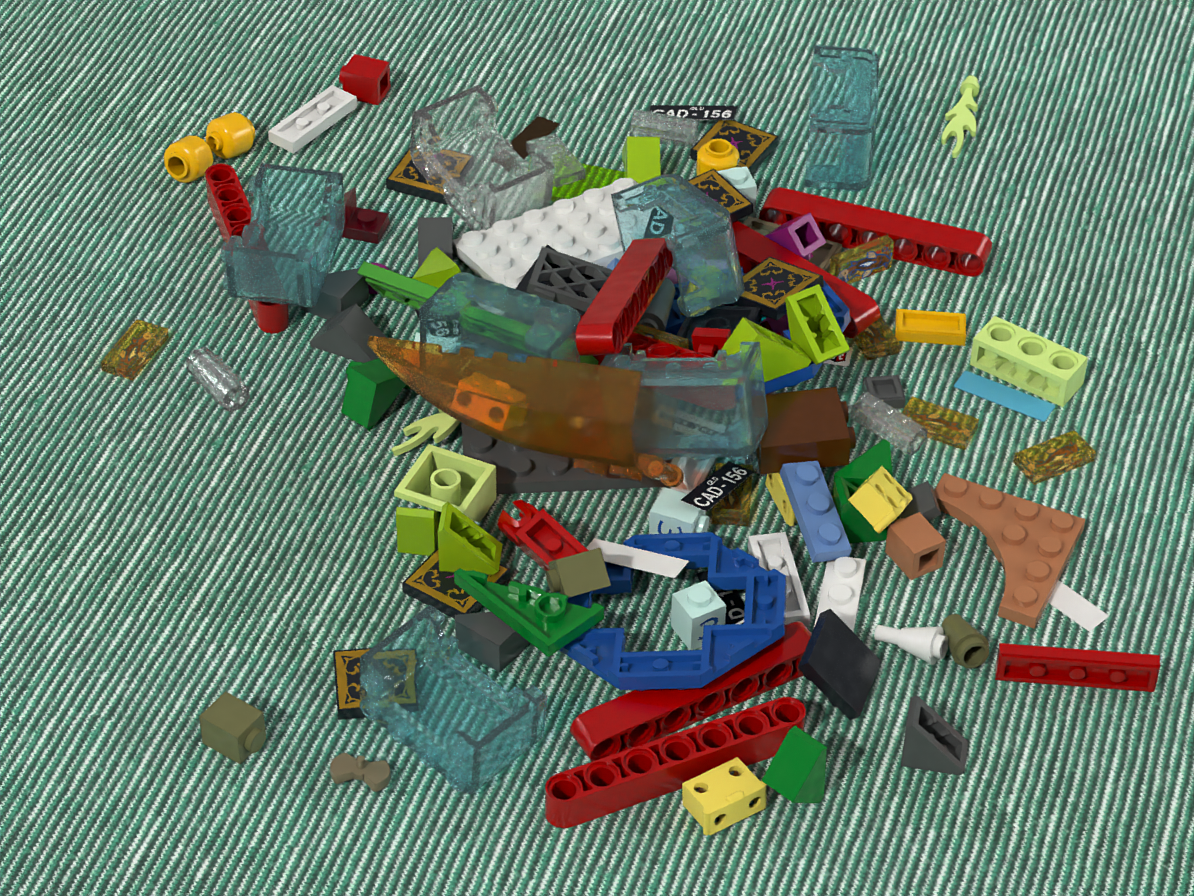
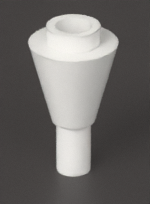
(922, 642)

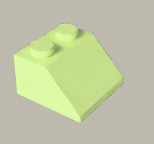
(450, 477)

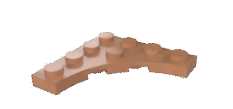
(1024, 537)

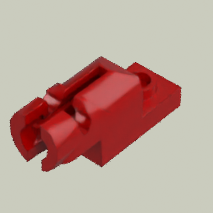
(538, 534)

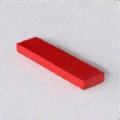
(1077, 667)

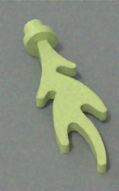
(961, 115)
(440, 423)

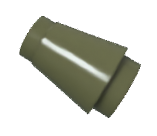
(965, 642)

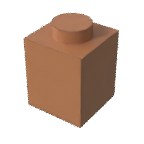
(915, 546)

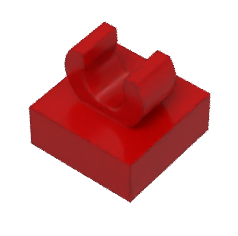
(709, 340)

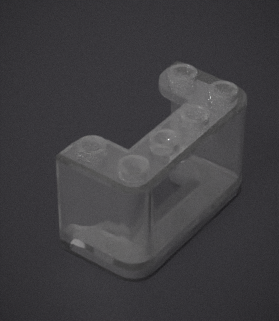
(473, 164)

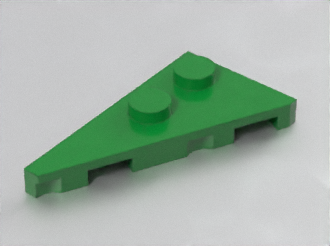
(534, 614)

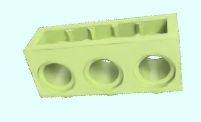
(1028, 361)

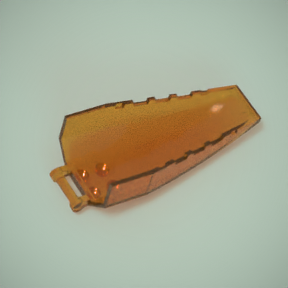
(540, 405)

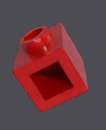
(366, 78)

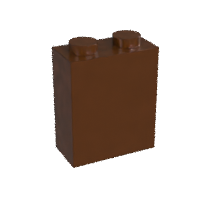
(804, 429)

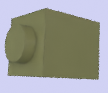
(578, 573)
(233, 728)

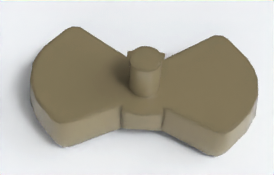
(374, 774)

